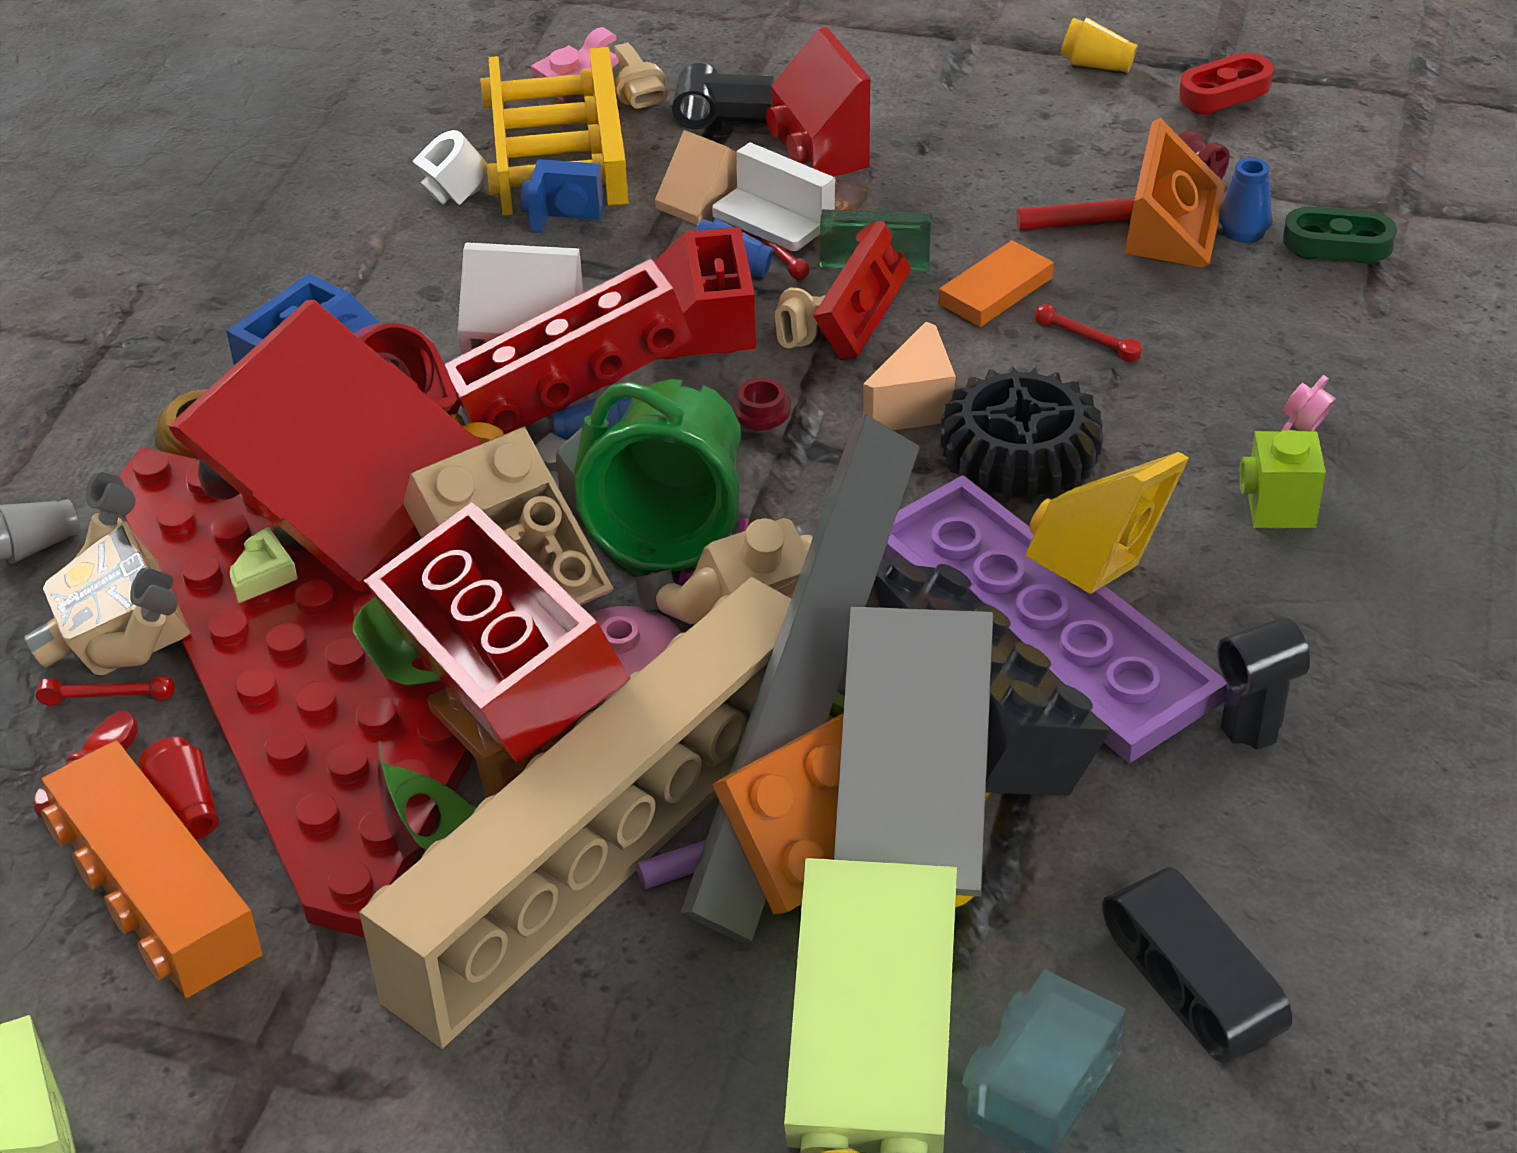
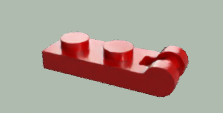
(862, 291)

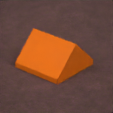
(1174, 202)

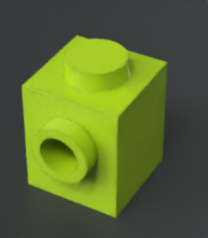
(1284, 479)

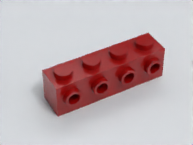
(571, 350)

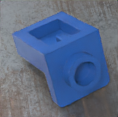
(562, 191)

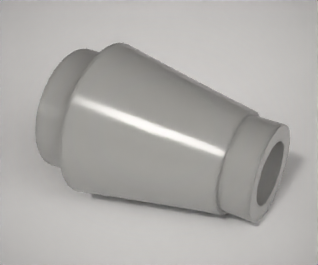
(34, 527)

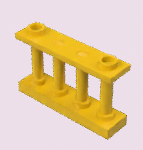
(598, 110)

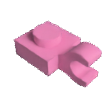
(571, 61)

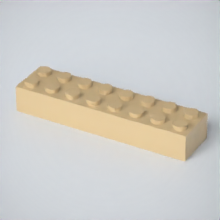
(570, 823)

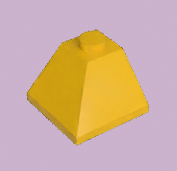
(1105, 524)

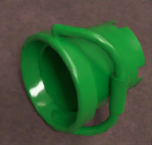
(660, 476)

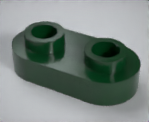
(1339, 234)

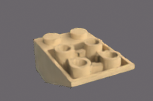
(521, 497)

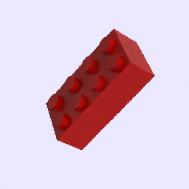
(498, 631)

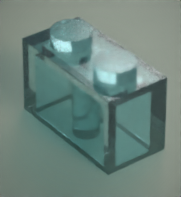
(1043, 1064)

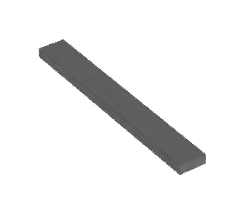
(808, 652)

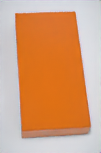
(995, 283)

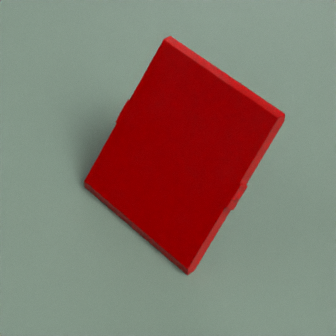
(323, 440)

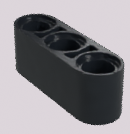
(1197, 964)

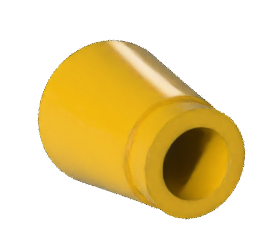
(1097, 47)

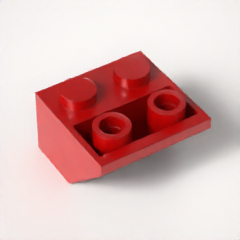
(713, 290)

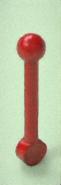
(798, 268)
(1127, 349)
(52, 691)

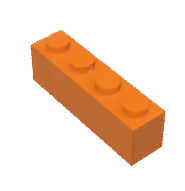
(151, 869)

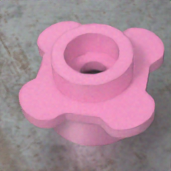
(1308, 406)

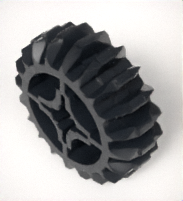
(1021, 433)

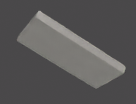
(916, 740)

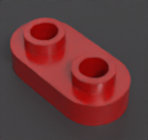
(1225, 82)

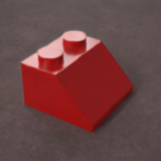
(823, 107)

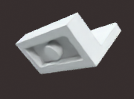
(776, 198)

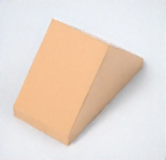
(697, 178)
(912, 383)

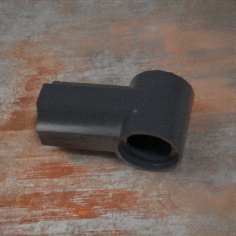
(724, 97)
(1258, 678)

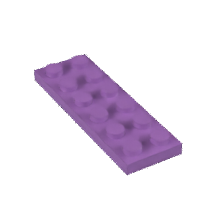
(1096, 642)

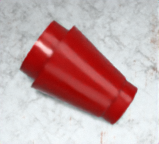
(183, 782)

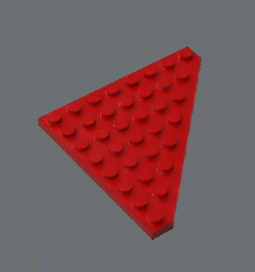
(295, 695)

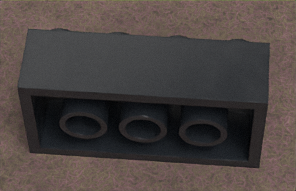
(1037, 724)

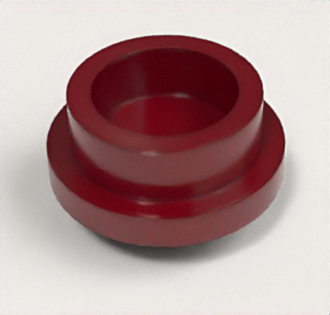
(761, 404)

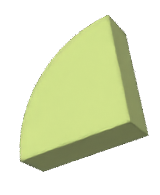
(261, 566)

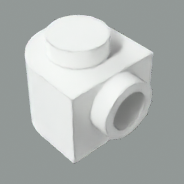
(451, 168)

